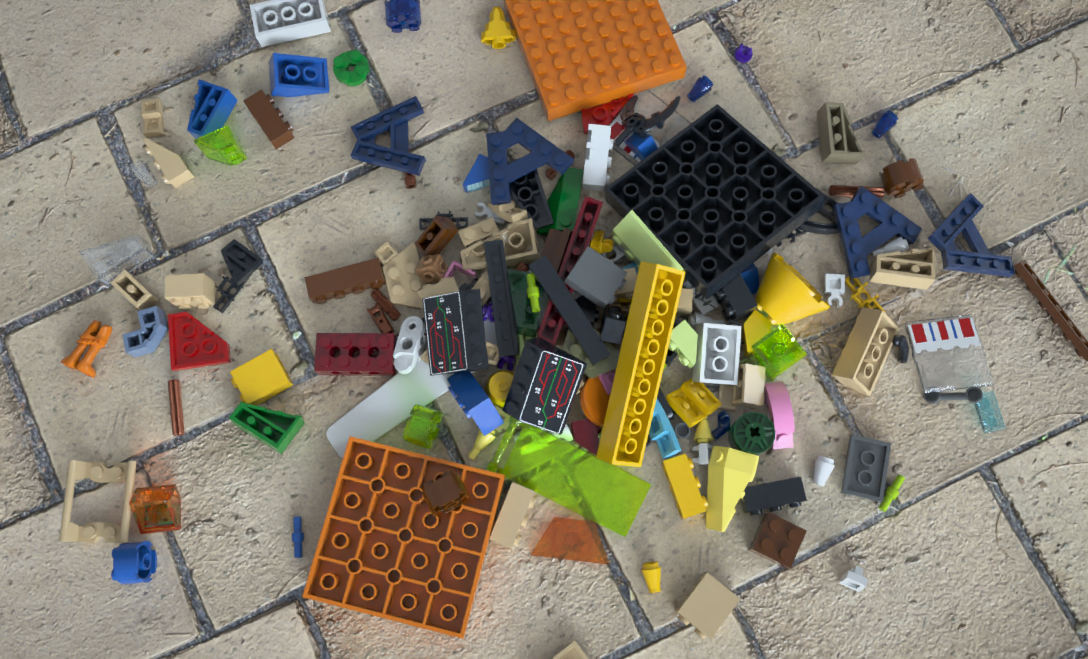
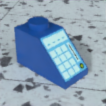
(478, 175)

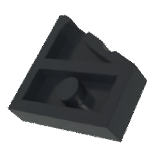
(240, 261)

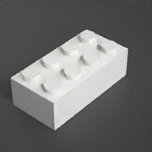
(288, 20)

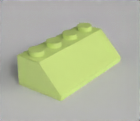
(641, 243)

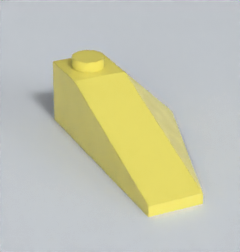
(727, 479)

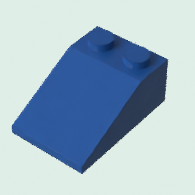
(297, 75)

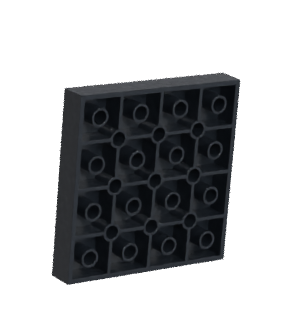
(715, 199)

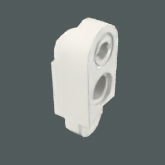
(409, 337)

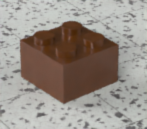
(777, 540)

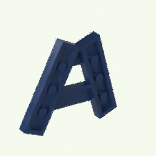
(396, 121)
(541, 153)
(857, 246)
(979, 259)

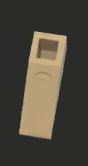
(171, 164)

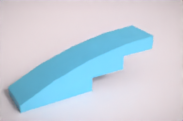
(663, 432)

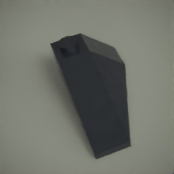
(531, 197)

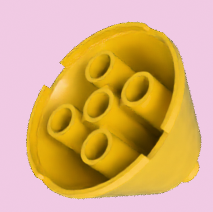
(786, 293)

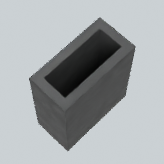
(596, 278)

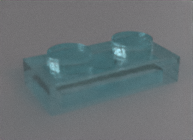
(989, 413)

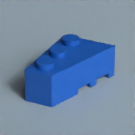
(211, 109)
(475, 400)

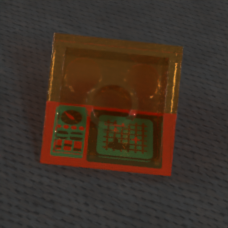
(156, 508)

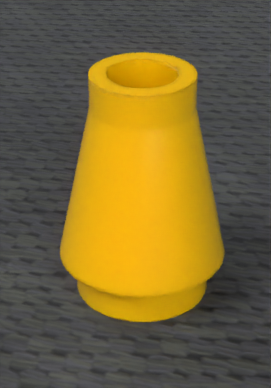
(652, 576)

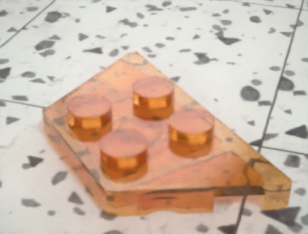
(571, 541)

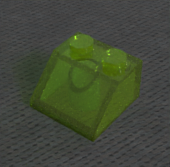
(222, 146)
(778, 352)

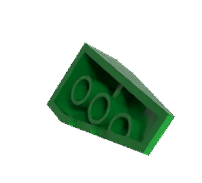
(564, 201)

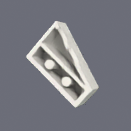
(597, 157)

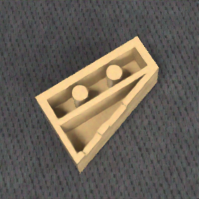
(905, 269)

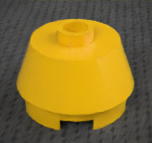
(498, 386)

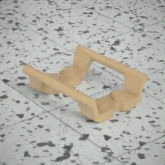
(98, 473)

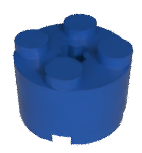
(133, 562)

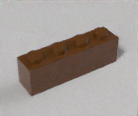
(345, 281)

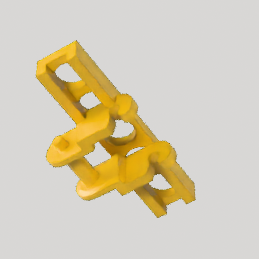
(600, 244)
(859, 291)

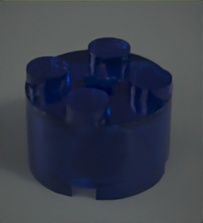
(403, 15)

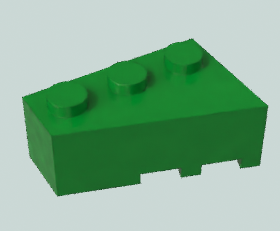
(268, 426)

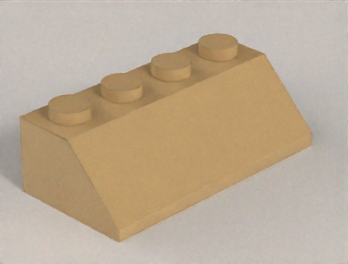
(866, 351)

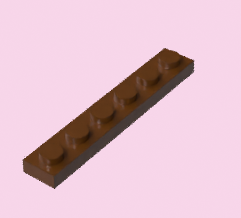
(1049, 303)

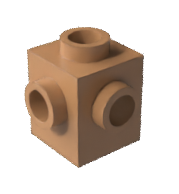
(431, 268)

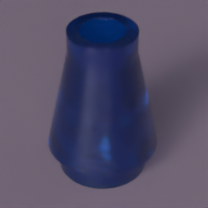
(700, 88)
(885, 123)

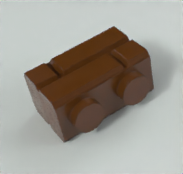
(436, 236)

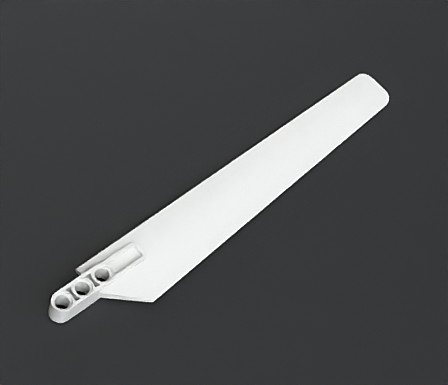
(396, 398)

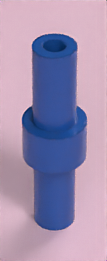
(297, 537)

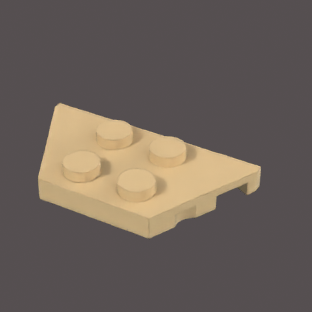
(402, 279)

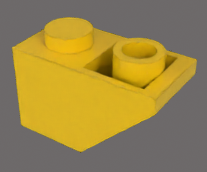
(753, 330)

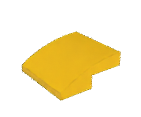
(693, 402)

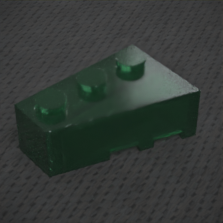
(525, 320)

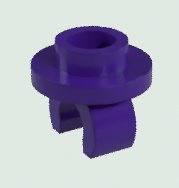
(743, 53)
(487, 310)
(508, 359)

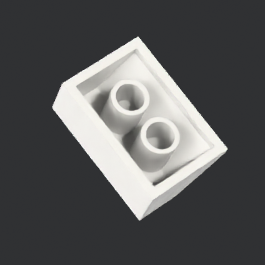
(717, 354)

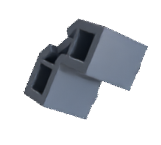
(152, 331)

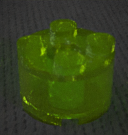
(422, 426)

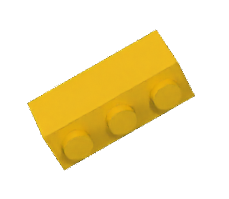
(684, 486)

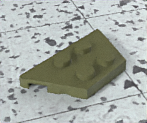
(604, 366)

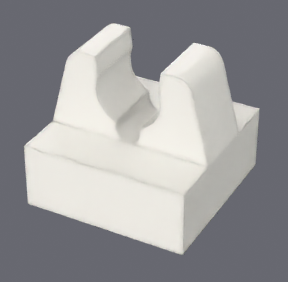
(704, 453)
(854, 579)

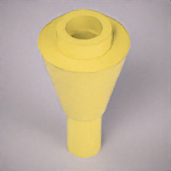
(703, 432)
(481, 442)

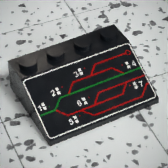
(455, 332)
(544, 385)

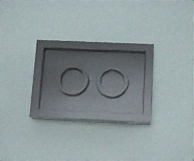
(866, 468)

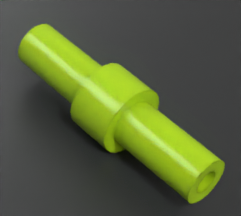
(533, 293)
(891, 493)

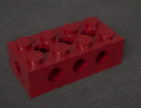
(349, 343)

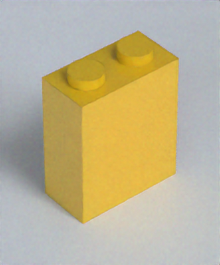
(261, 378)

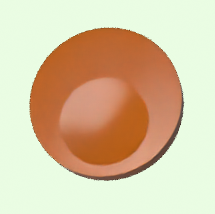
(594, 401)

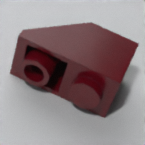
(586, 435)

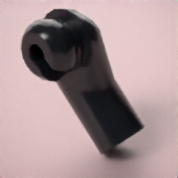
(903, 348)

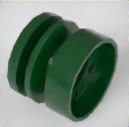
(740, 431)

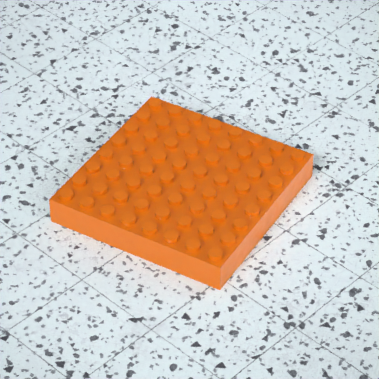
(593, 50)
(389, 552)

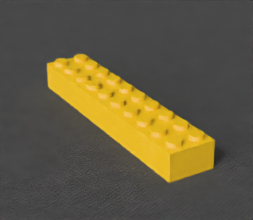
(640, 364)

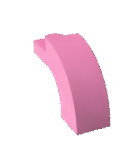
(780, 413)

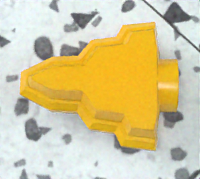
(497, 30)

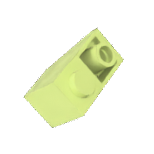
(684, 343)

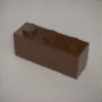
(269, 118)

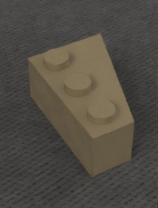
(836, 135)

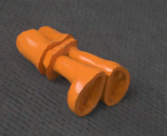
(93, 337)

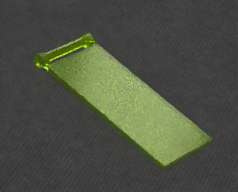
(571, 477)

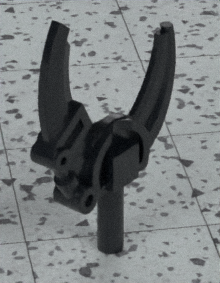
(637, 123)

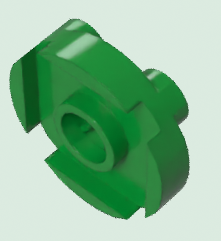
(347, 59)

